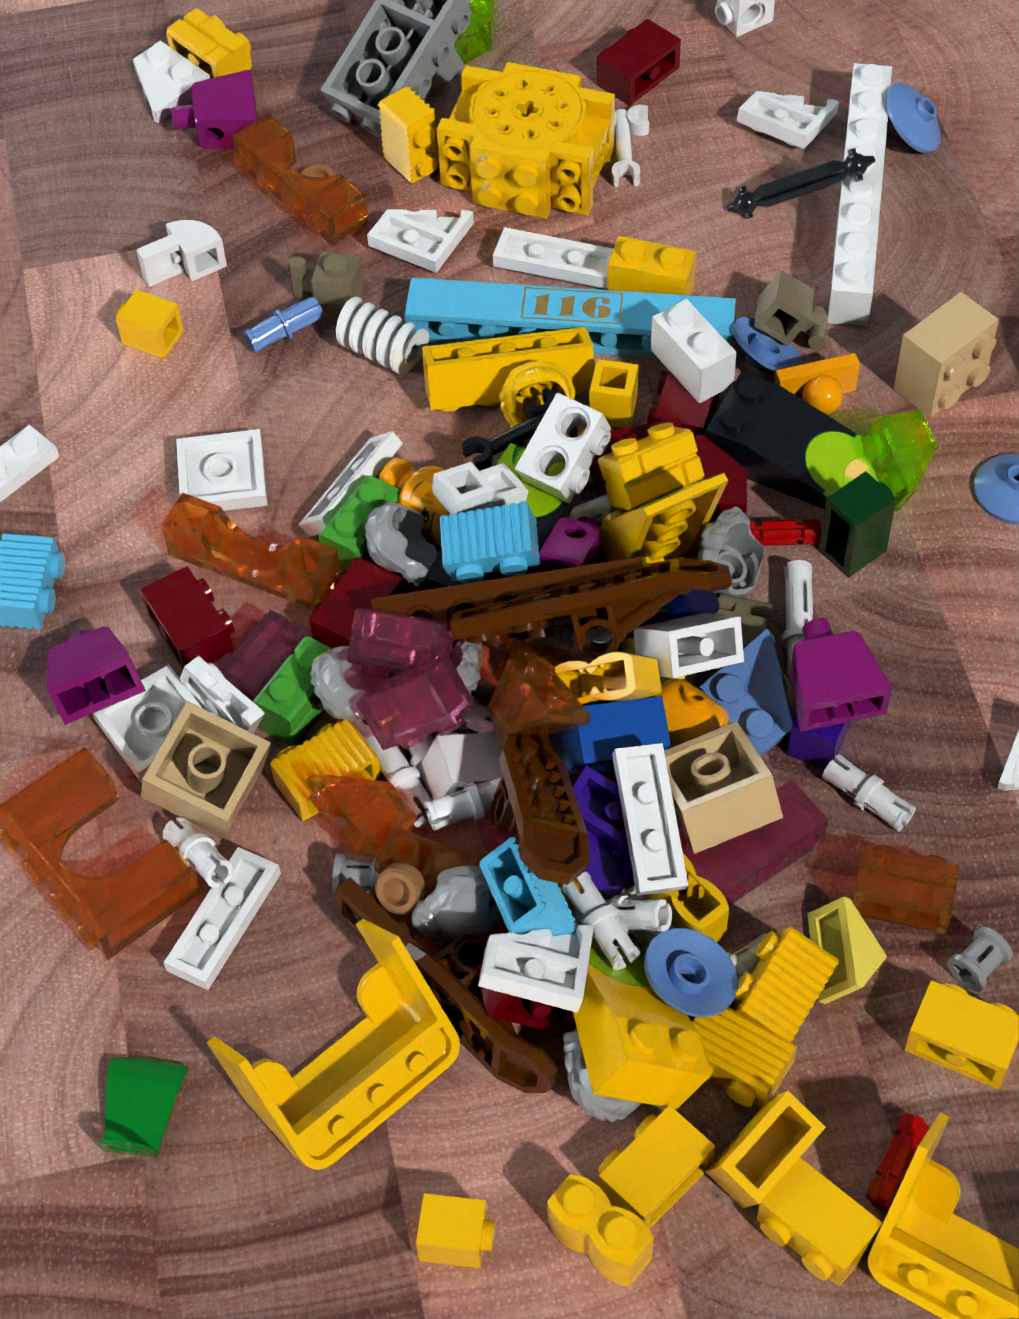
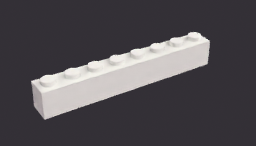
(860, 201)

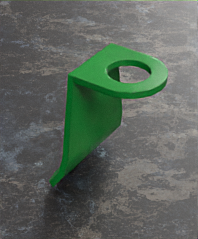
(139, 1104)

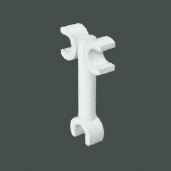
(626, 122)

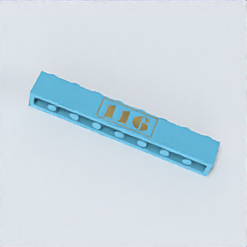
(614, 319)

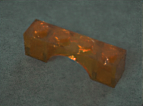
(326, 204)
(209, 539)

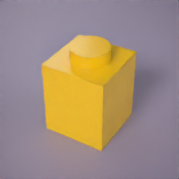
(149, 323)
(614, 391)
(454, 1231)

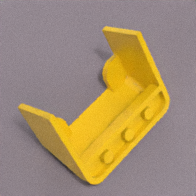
(364, 1073)
(938, 1256)

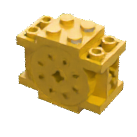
(526, 140)

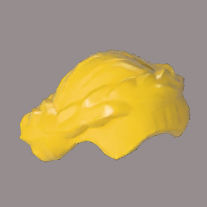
(528, 381)

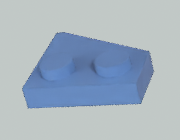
(755, 694)

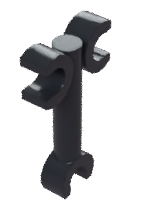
(514, 435)

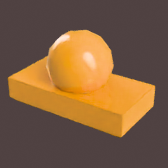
(821, 381)

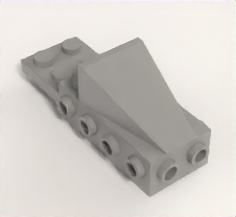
(395, 49)

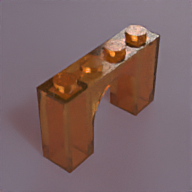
(108, 908)

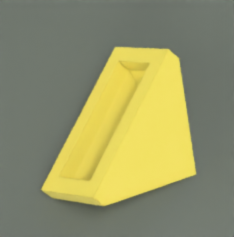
(847, 937)

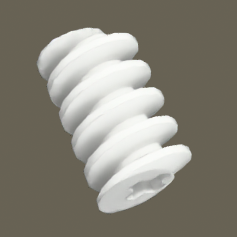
(380, 337)

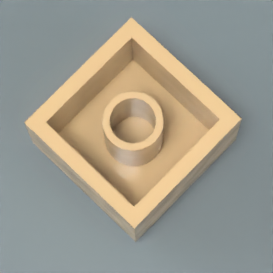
(946, 355)
(205, 769)
(720, 787)

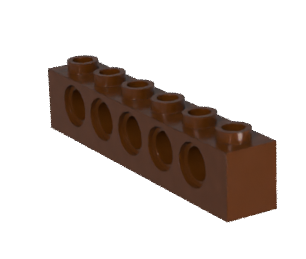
(447, 600)

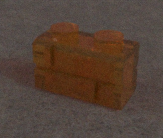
(905, 888)

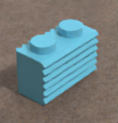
(489, 542)
(28, 579)
(522, 897)

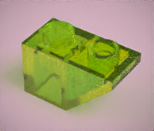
(480, 32)
(900, 452)

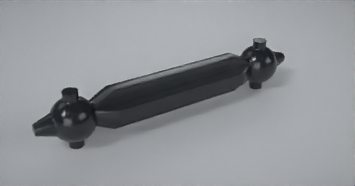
(801, 183)

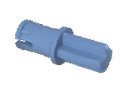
(283, 324)

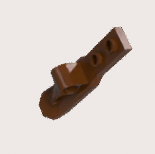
(611, 600)
(539, 805)
(458, 993)

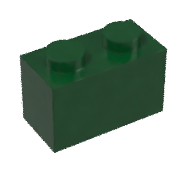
(857, 523)

